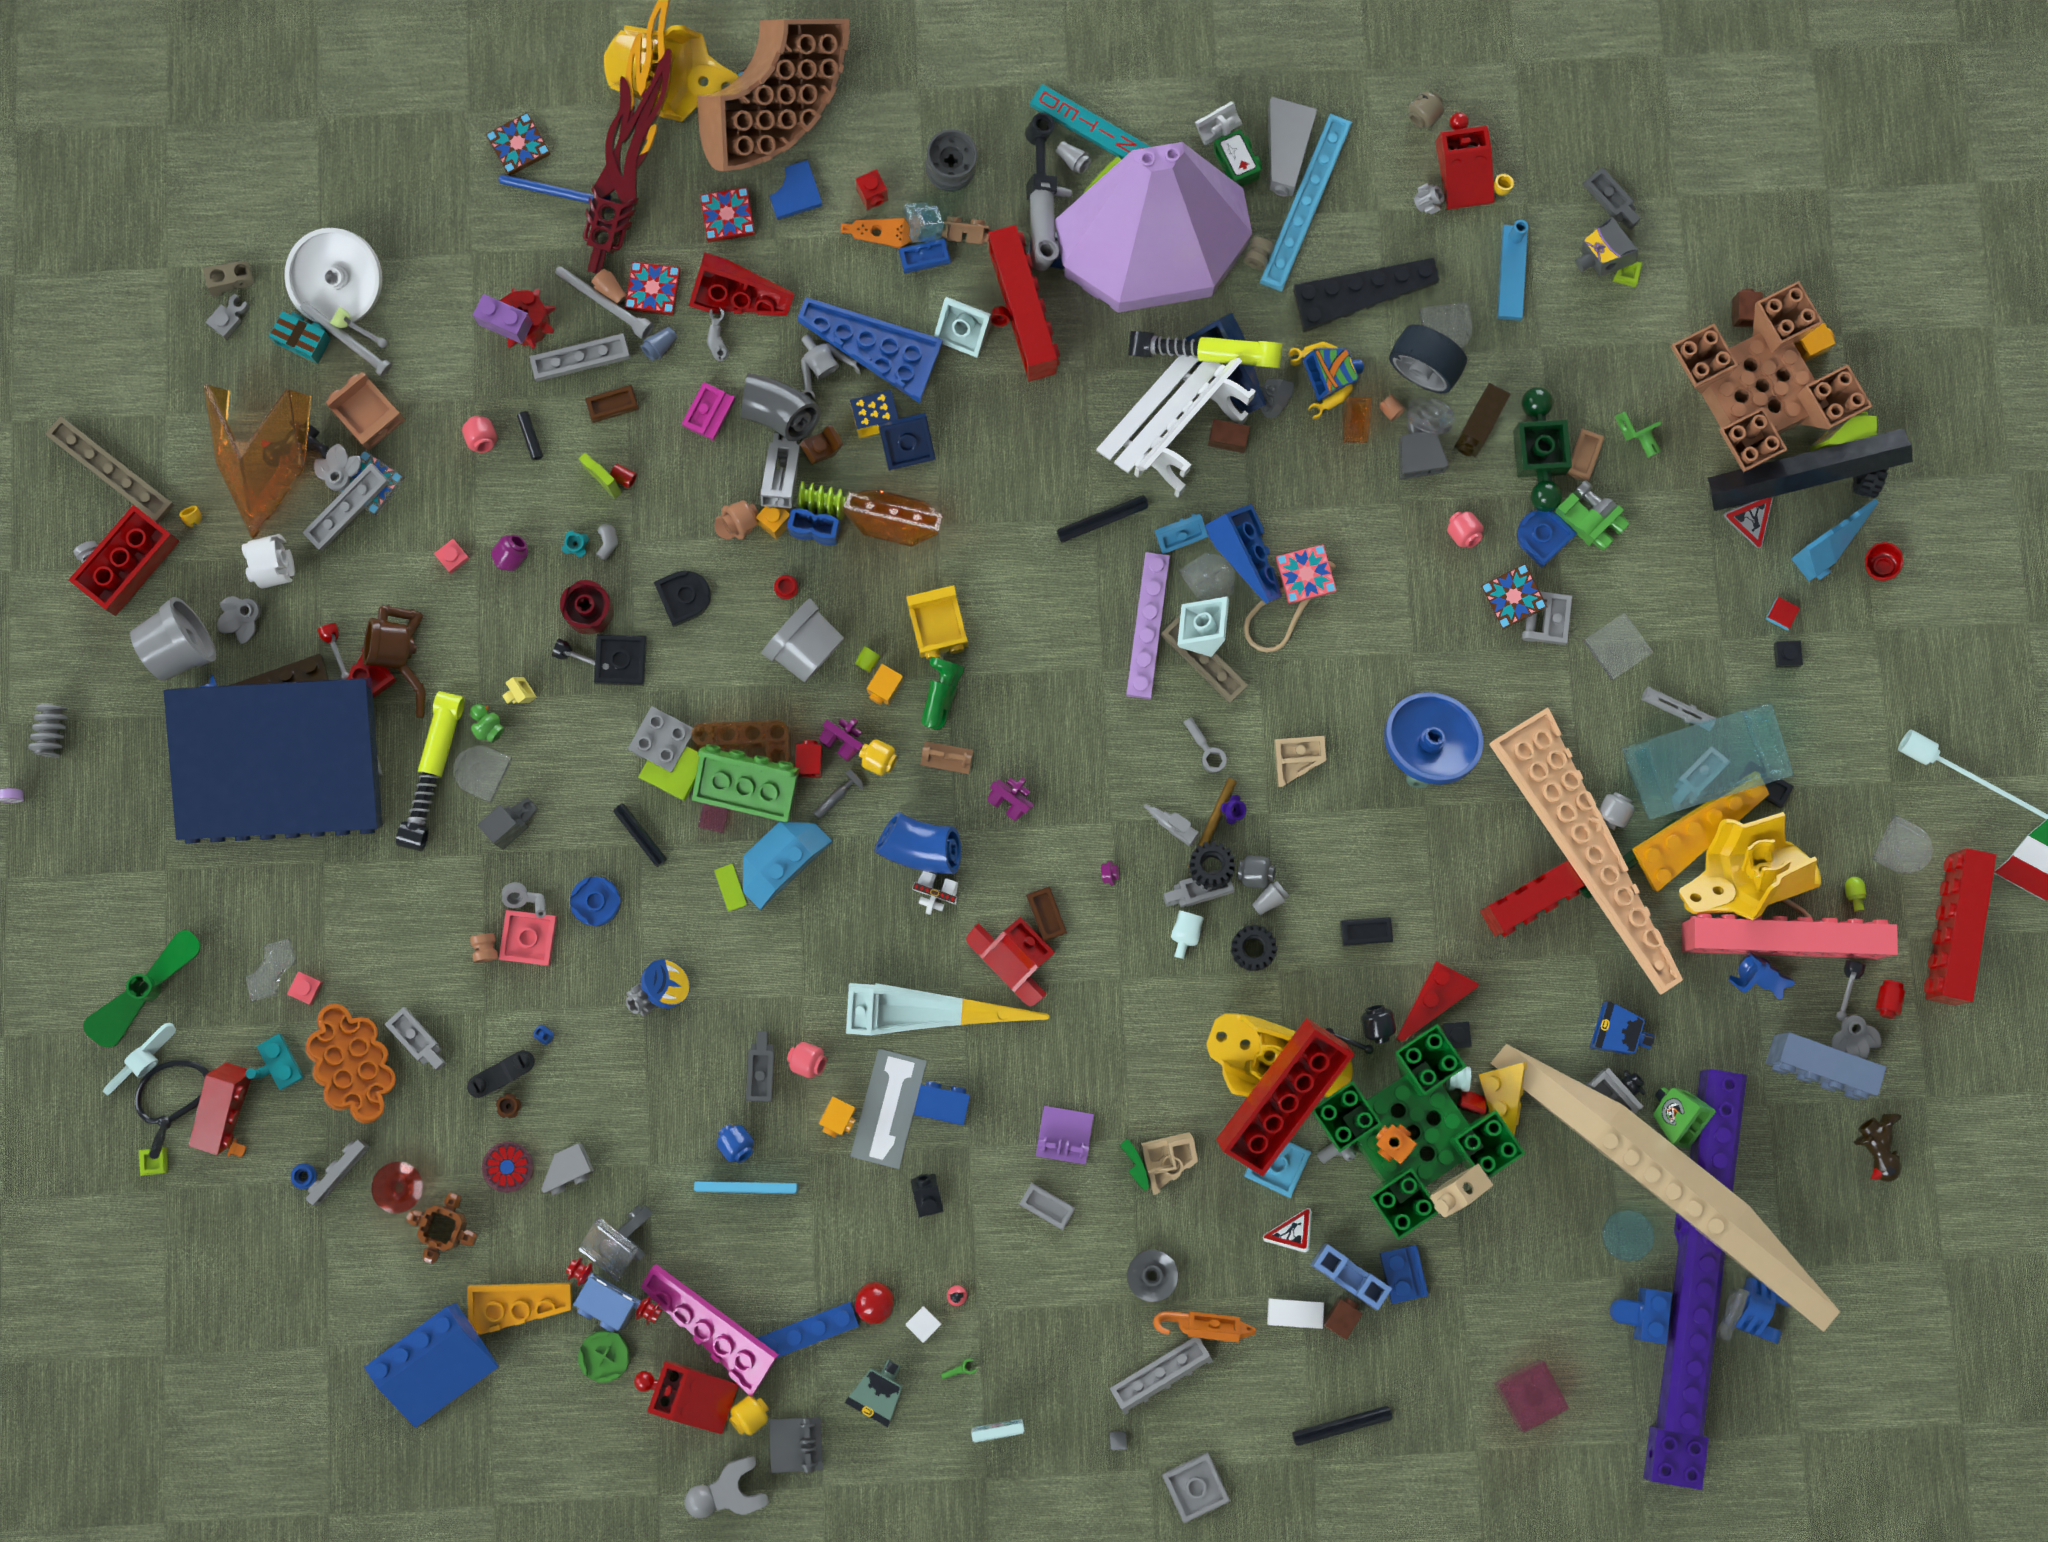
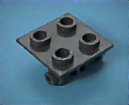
(796, 1445)

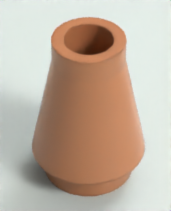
(609, 286)

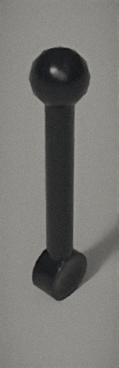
(1368, 1049)

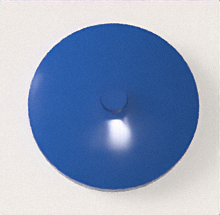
(1433, 738)

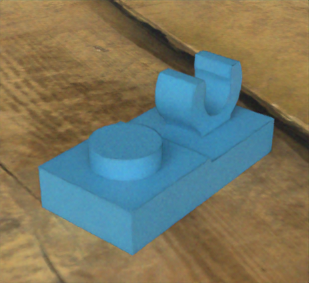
(1181, 533)

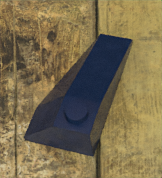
(1244, 374)

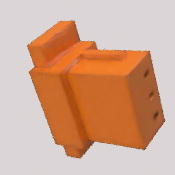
(236, 1149)

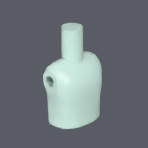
(1186, 932)

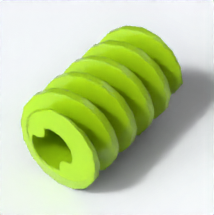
(821, 500)

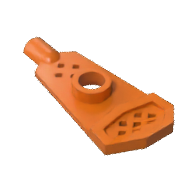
(888, 228)

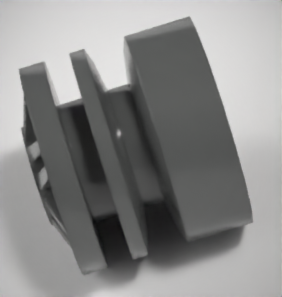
(951, 147)

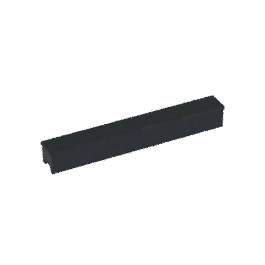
(1810, 469)

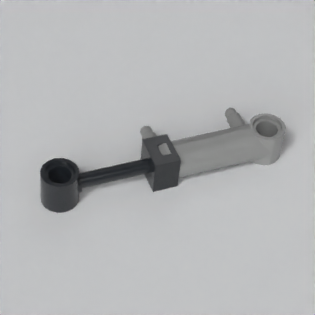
(1041, 193)

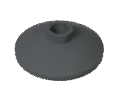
(1163, 1284)

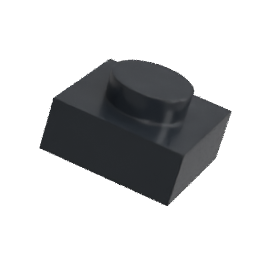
(1788, 654)
(1458, 1034)

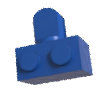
(1648, 1314)

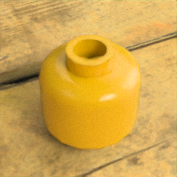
(878, 757)
(749, 1415)

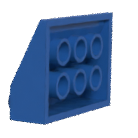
(432, 1365)

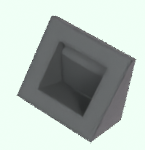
(1118, 1440)

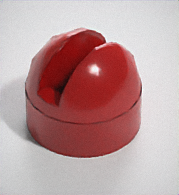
(999, 321)

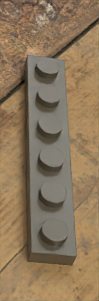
(109, 469)

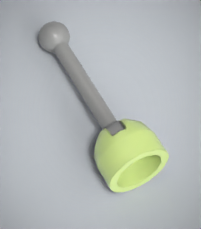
(343, 319)

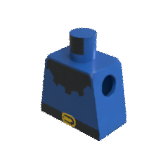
(1619, 1031)

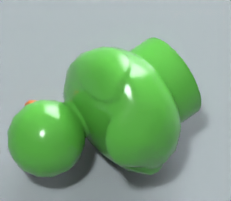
(488, 724)

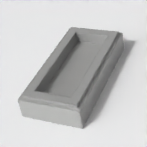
(1047, 1206)

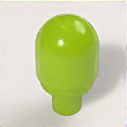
(1856, 892)

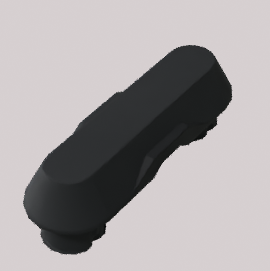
(500, 1074)

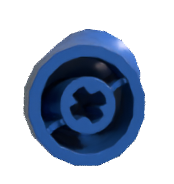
(920, 845)

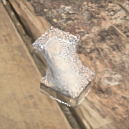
(265, 979)

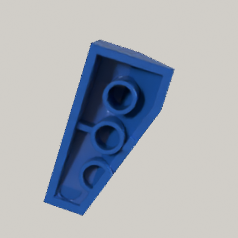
(1240, 542)

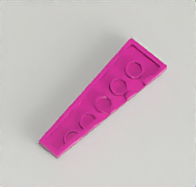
(728, 1343)

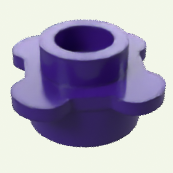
(1239, 809)

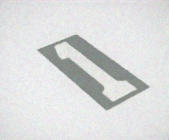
(888, 1108)

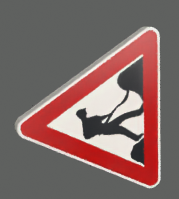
(1293, 1232)

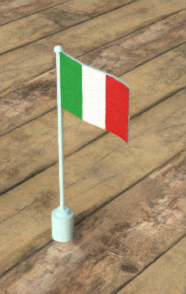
(2029, 862)

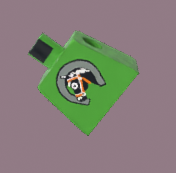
(1681, 1115)

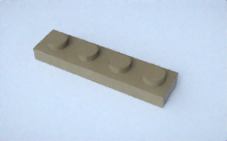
(1212, 668)

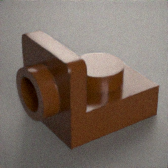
(822, 445)

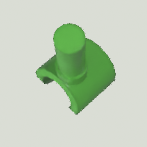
(958, 1370)

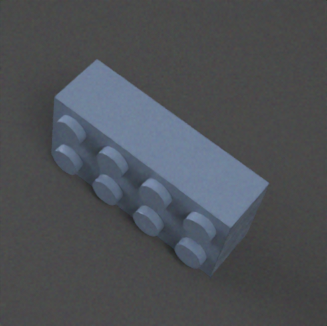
(1826, 1066)

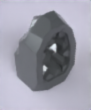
(1276, 395)

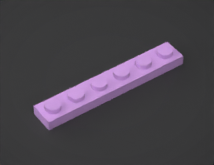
(1147, 626)

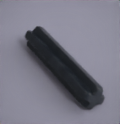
(640, 835)

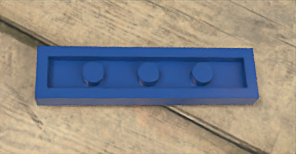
(811, 1330)

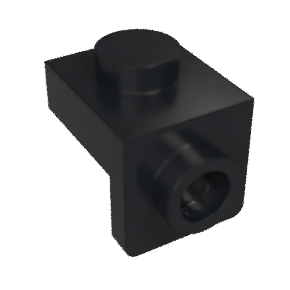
(926, 1195)

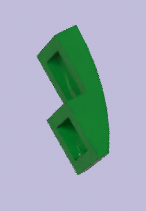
(1138, 1171)

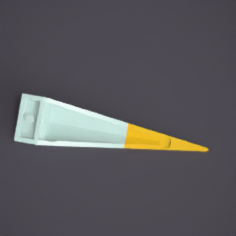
(895, 1009)

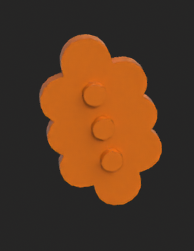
(350, 1063)

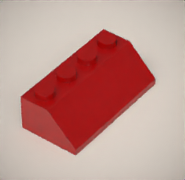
(124, 560)

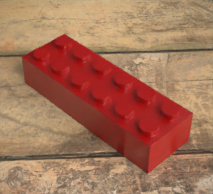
(1023, 302)
(1960, 927)
(1284, 1097)

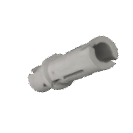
(1652, 696)

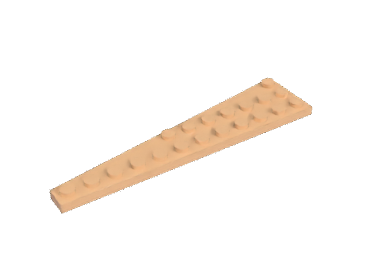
(1555, 790)

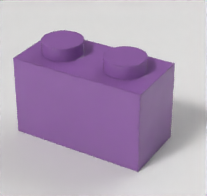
(502, 318)

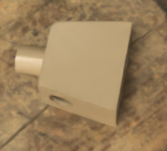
(1451, 1196)

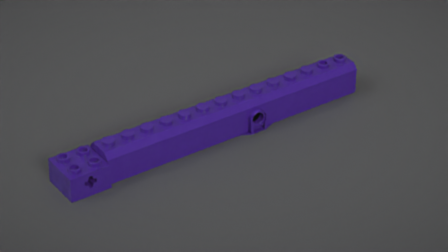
(1677, 1443)

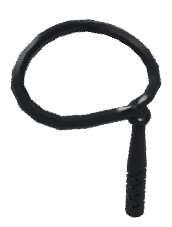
(163, 1121)

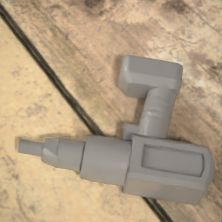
(1175, 824)

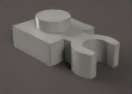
(226, 319)

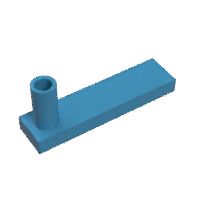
(1512, 271)

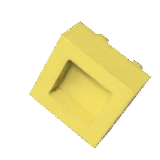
(519, 691)

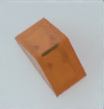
(1356, 419)

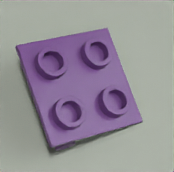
(1064, 1135)

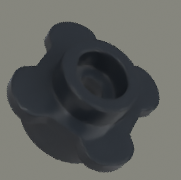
(1633, 1083)

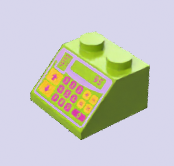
(1853, 429)

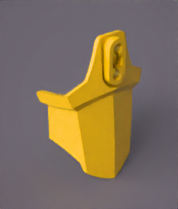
(689, 67)
(1750, 869)

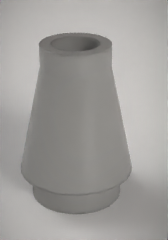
(1075, 158)
(1270, 898)

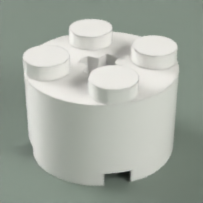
(268, 561)

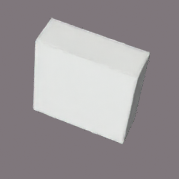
(923, 1324)

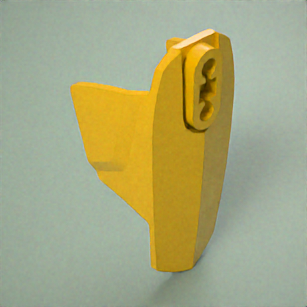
(1247, 1064)

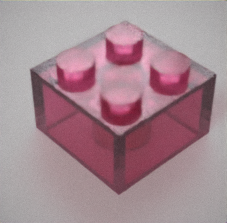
(1531, 1395)

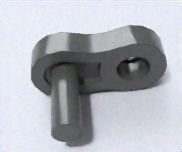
(637, 1217)

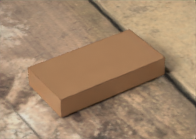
(1585, 455)

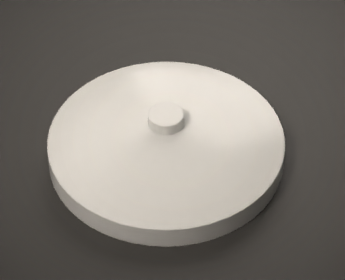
(333, 271)

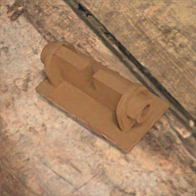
(974, 230)
(946, 757)

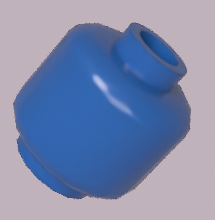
(735, 1143)

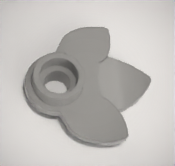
(337, 465)
(236, 620)
(1856, 1042)

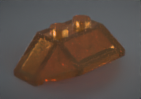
(892, 517)

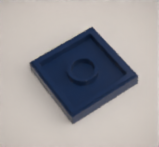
(907, 441)

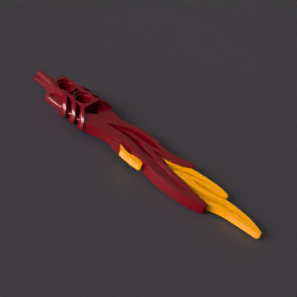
(645, 130)

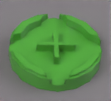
(604, 1356)

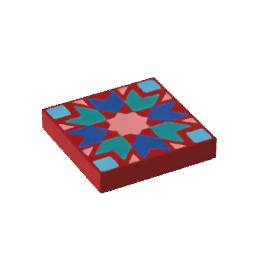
(727, 214)
(652, 288)

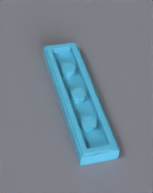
(743, 1187)

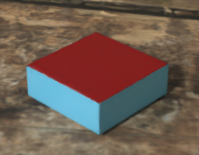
(1782, 613)

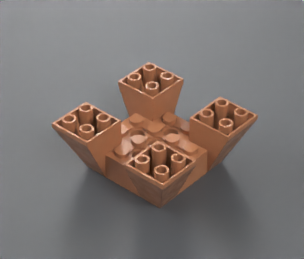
(1720, 377)

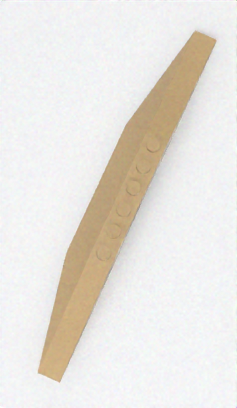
(1675, 1181)

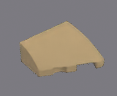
(1168, 1158)

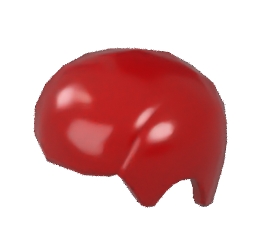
(1884, 561)
(874, 1303)

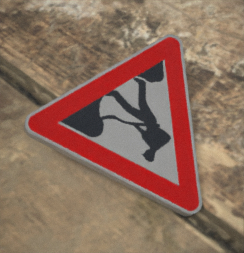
(1751, 520)

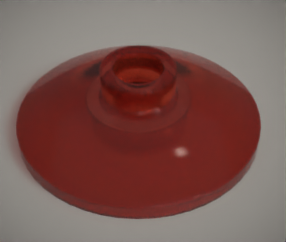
(384, 1189)

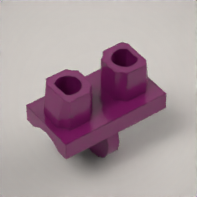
(832, 732)
(1002, 791)

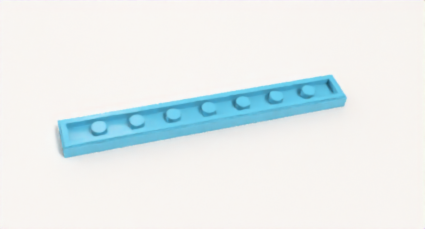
(1305, 202)

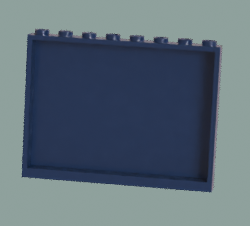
(273, 760)

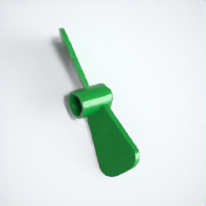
(113, 1020)

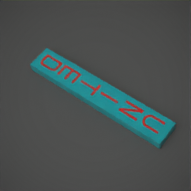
(1085, 123)

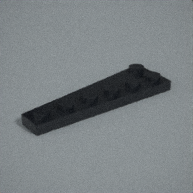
(1342, 296)

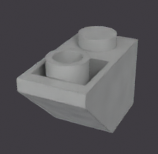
(567, 1167)

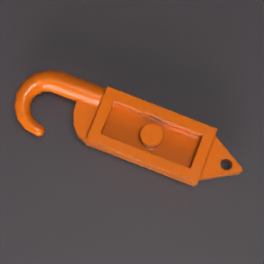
(1205, 1325)

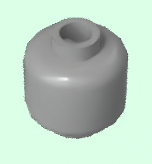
(1616, 810)

